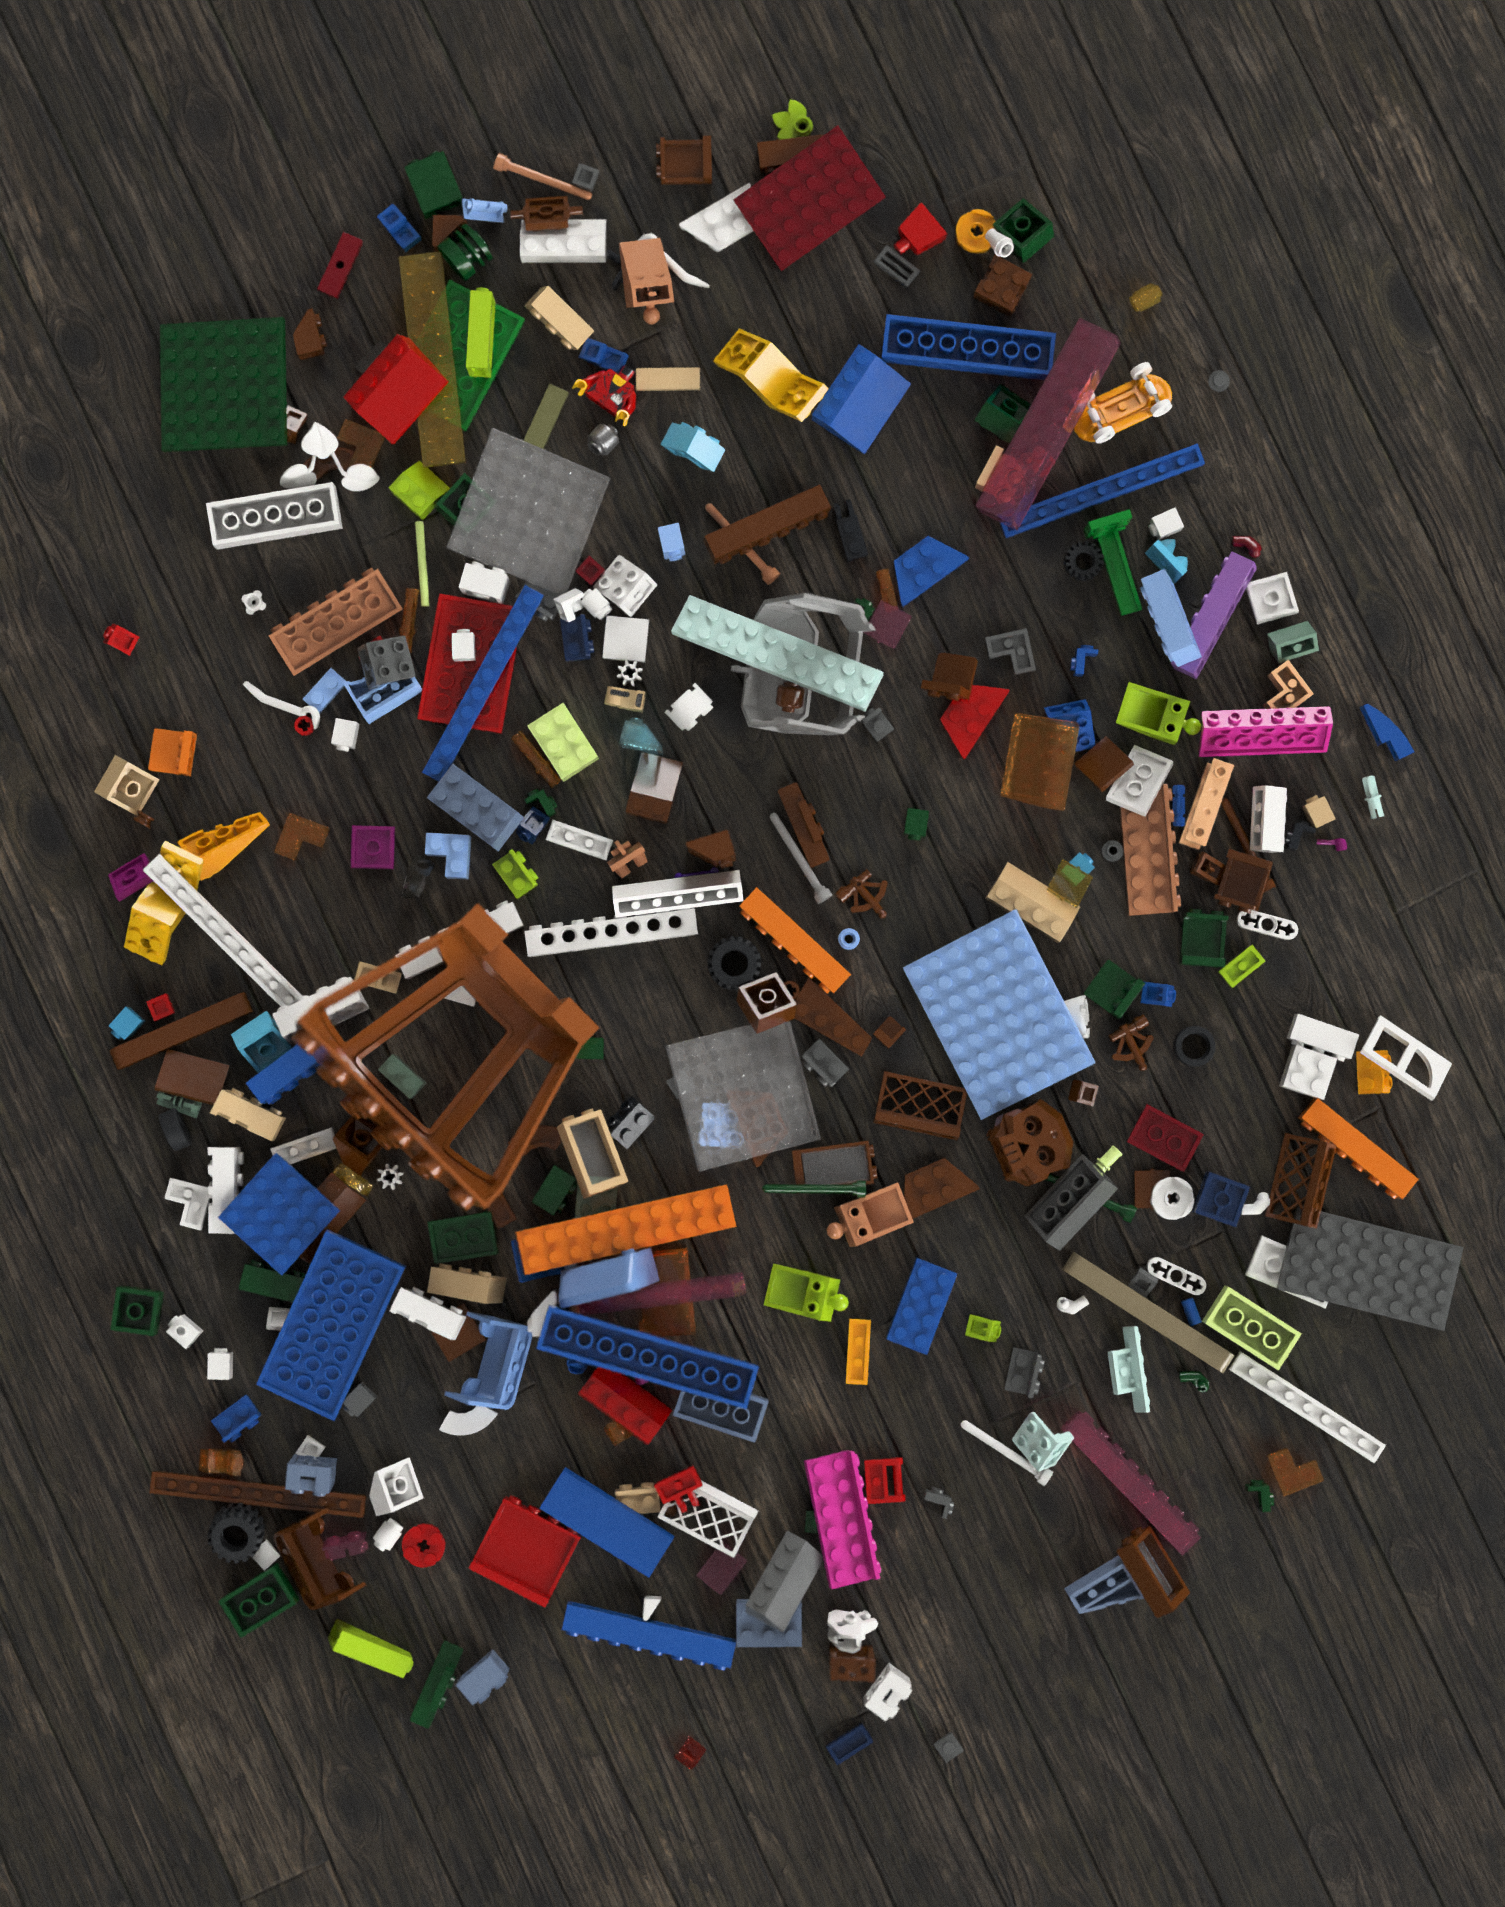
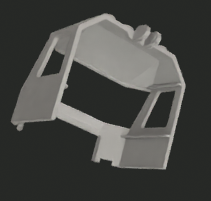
(761, 687)

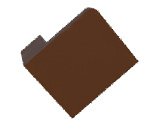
(889, 1032)

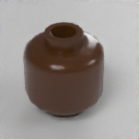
(789, 696)

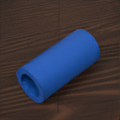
(1191, 1311)

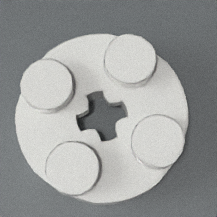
(1160, 1200)

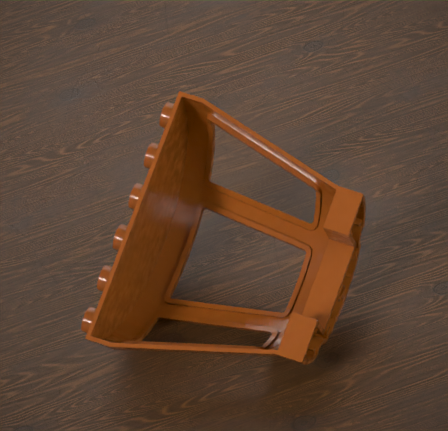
(510, 995)

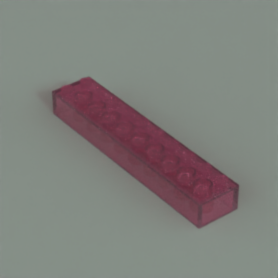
(1048, 423)

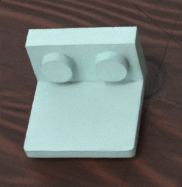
(1039, 1443)

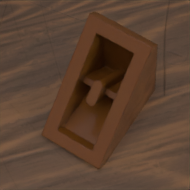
(444, 227)
(1208, 868)

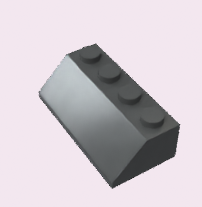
(1070, 1202)
(784, 1582)

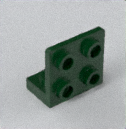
(1113, 989)

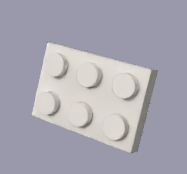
(1141, 783)

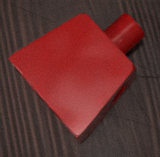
(919, 232)

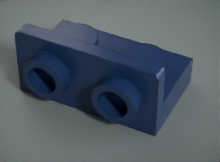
(576, 640)

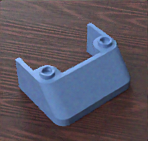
(607, 1277)
(500, 1366)

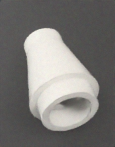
(1000, 243)

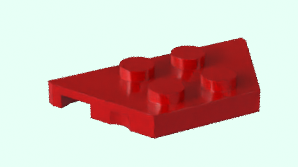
(968, 718)

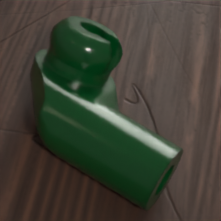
(1196, 1378)

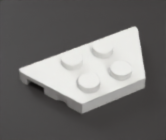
(719, 223)

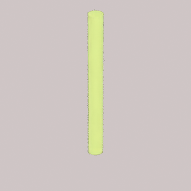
(422, 565)

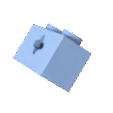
(671, 542)

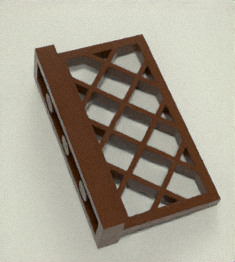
(918, 1124)
(1317, 1181)

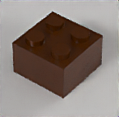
(766, 1003)

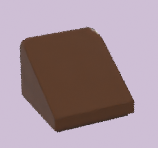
(1083, 1092)

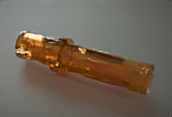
(409, 615)
(542, 767)

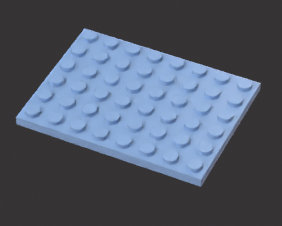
(999, 1014)

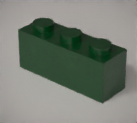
(269, 1282)

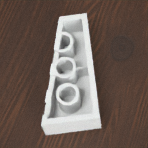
(225, 1184)

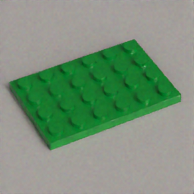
(506, 328)

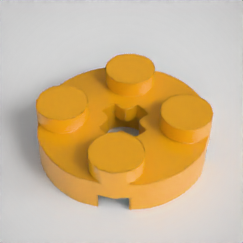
(969, 221)

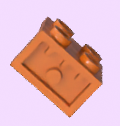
(172, 752)

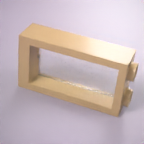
(592, 1153)

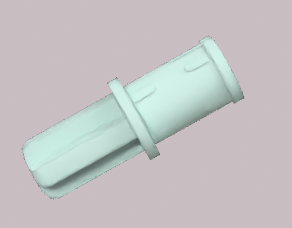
(1372, 796)

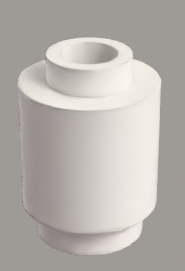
(596, 604)
(387, 1534)

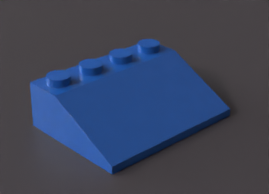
(860, 399)

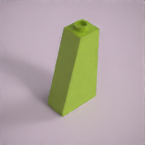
(369, 1649)

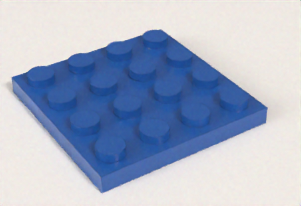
(279, 1213)

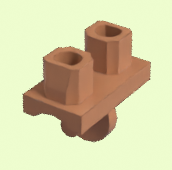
(625, 855)

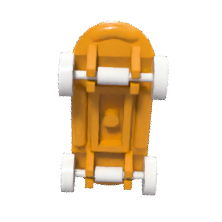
(1124, 406)

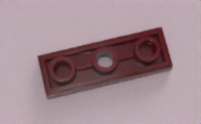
(346, 254)

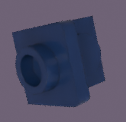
(532, 825)

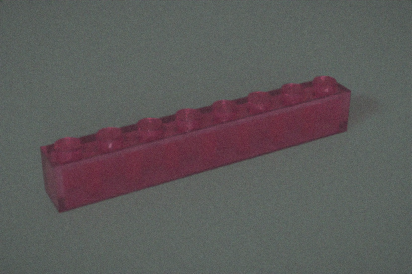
(670, 1293)
(1131, 1483)

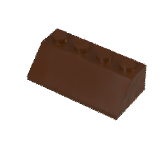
(714, 849)
(346, 1199)

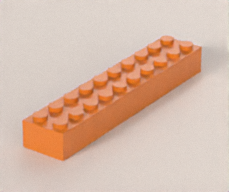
(625, 1229)

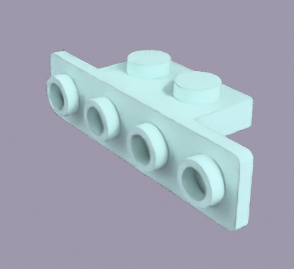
(1128, 1370)

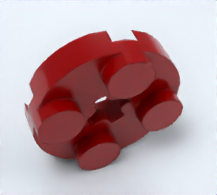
(429, 1556)

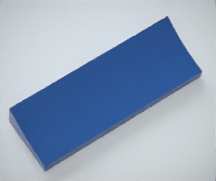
(607, 1522)

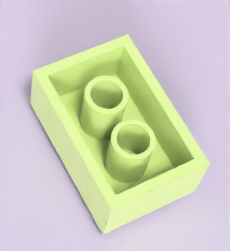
(563, 742)

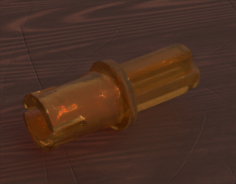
(886, 587)

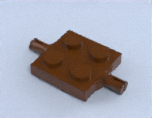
(546, 213)

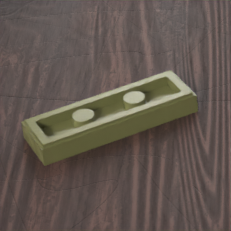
(546, 416)

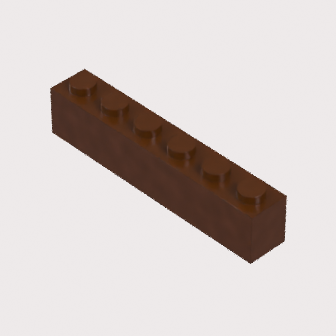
(767, 524)

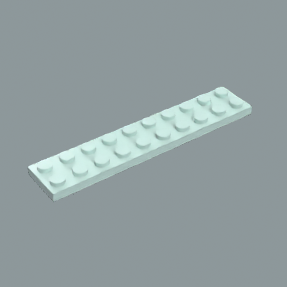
(777, 653)

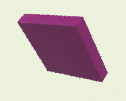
(373, 847)
(130, 877)

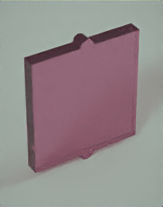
(889, 624)

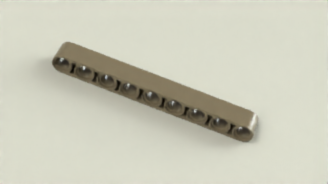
(1148, 1312)

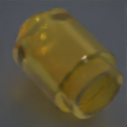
(1145, 297)

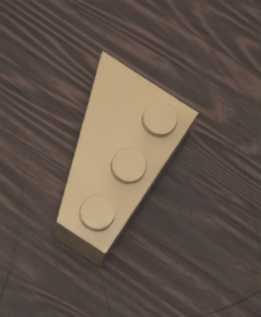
(559, 318)
(248, 1113)
(466, 1285)

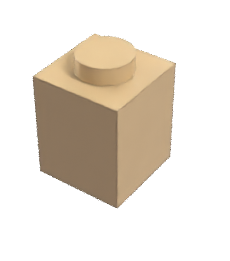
(1318, 811)

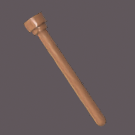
(502, 163)
(769, 574)

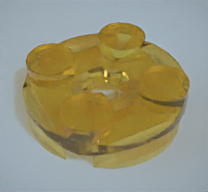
(353, 1179)

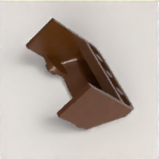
(306, 1562)

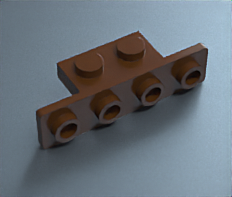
(804, 825)

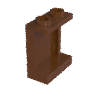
(685, 161)
(1243, 881)

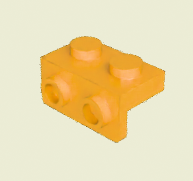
(1372, 1077)

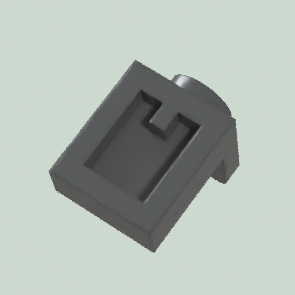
(877, 724)

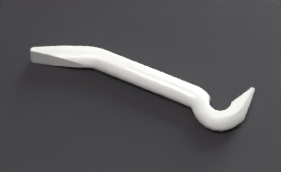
(676, 268)
(284, 705)

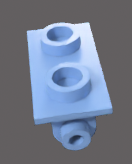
(483, 210)

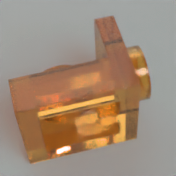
(616, 1433)

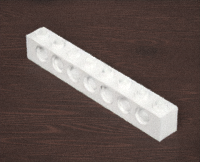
(535, 933)

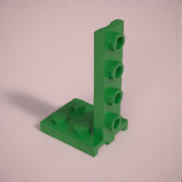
(1115, 560)

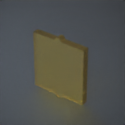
(1070, 883)

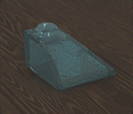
(639, 737)

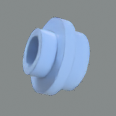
(841, 939)

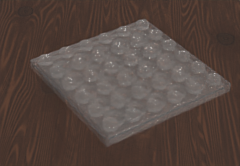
(528, 512)
(742, 1094)

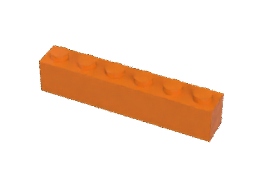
(794, 940)
(1358, 1148)

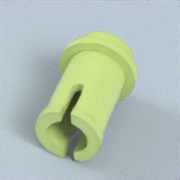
(1108, 1159)

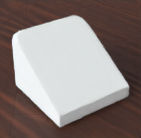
(650, 1604)

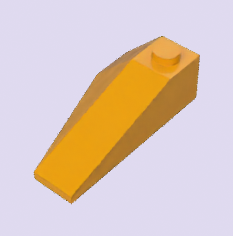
(223, 843)

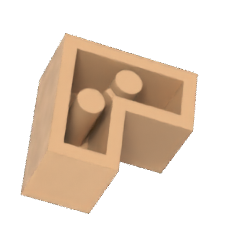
(1290, 686)

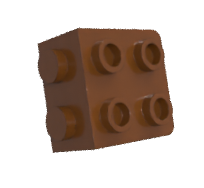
(951, 677)

